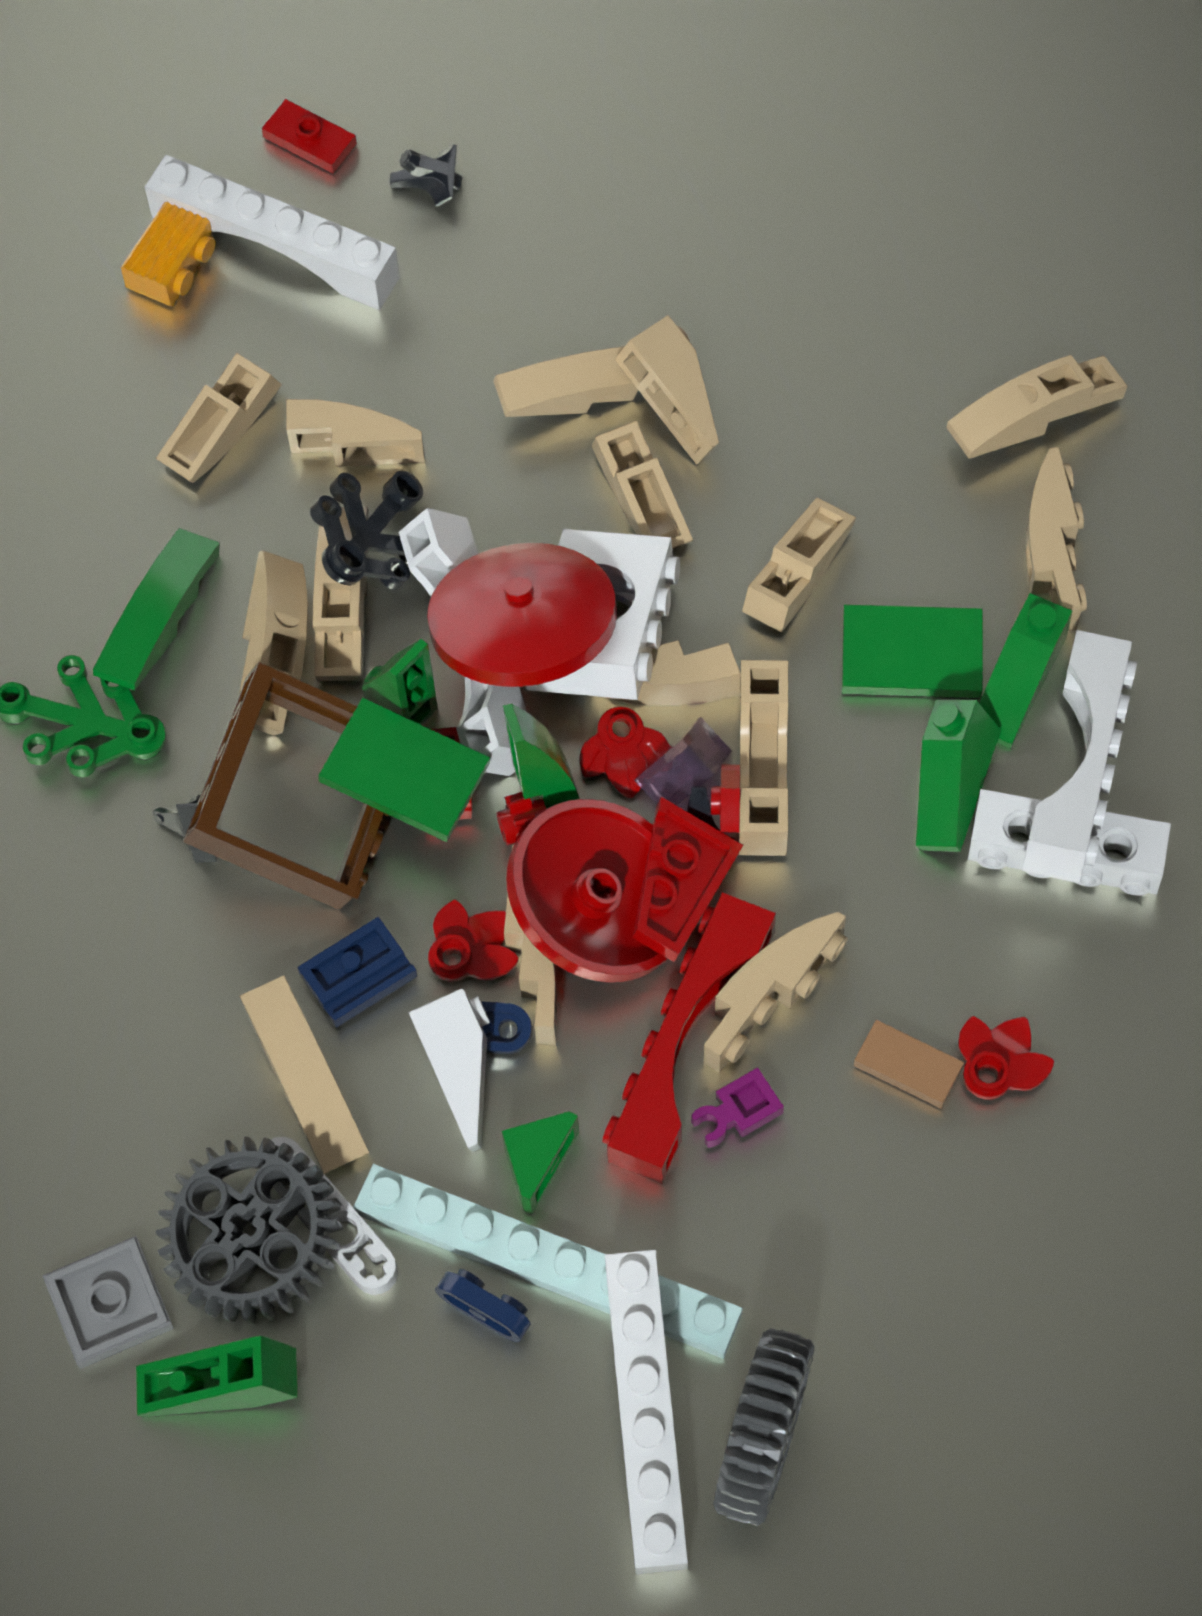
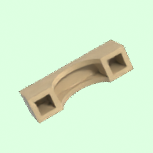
(763, 757)

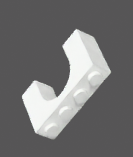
(641, 579)

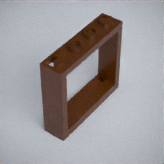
(322, 708)

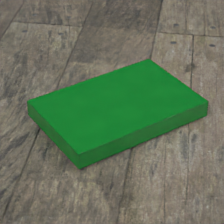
(912, 651)
(404, 769)

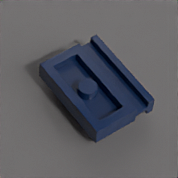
(357, 971)

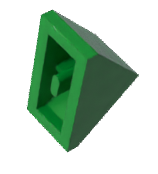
(537, 1153)

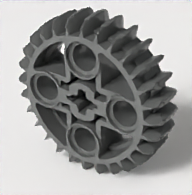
(240, 1249)
(763, 1426)

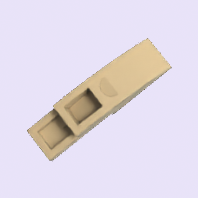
(1032, 400)
(1052, 537)
(338, 618)
(276, 627)
(777, 972)

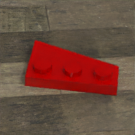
(680, 877)

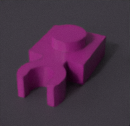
(743, 1105)

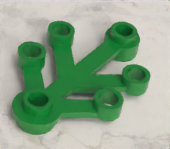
(83, 722)

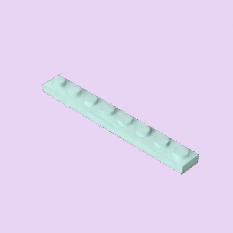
(534, 1255)

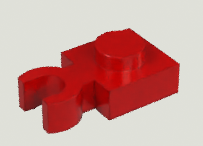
(726, 798)

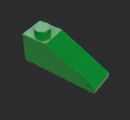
(1025, 664)
(404, 684)
(952, 772)
(218, 1378)

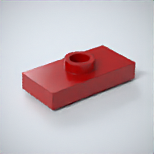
(309, 136)

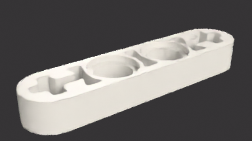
(375, 1251)

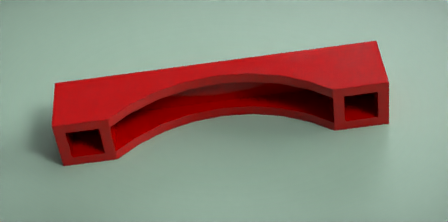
(650, 1126)

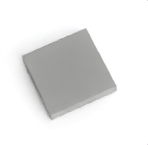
(107, 1302)

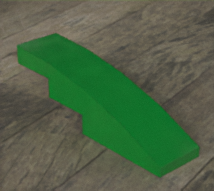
(155, 608)

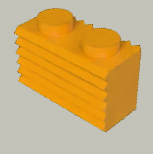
(169, 254)

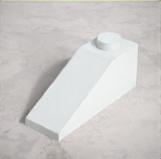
(457, 1051)

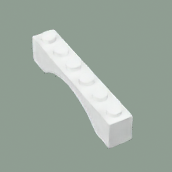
(340, 256)
(433, 547)
(1063, 822)
(646, 1412)

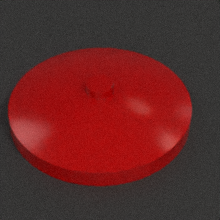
(522, 614)
(579, 888)

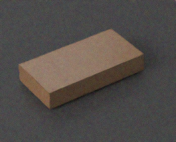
(908, 1064)

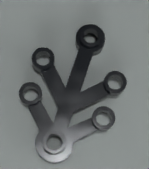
(346, 559)

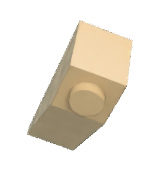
(670, 379)

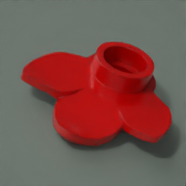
(621, 756)
(475, 940)
(1005, 1054)

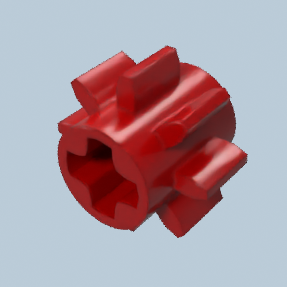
(517, 816)

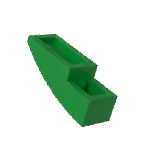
(538, 759)

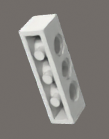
(1139, 839)

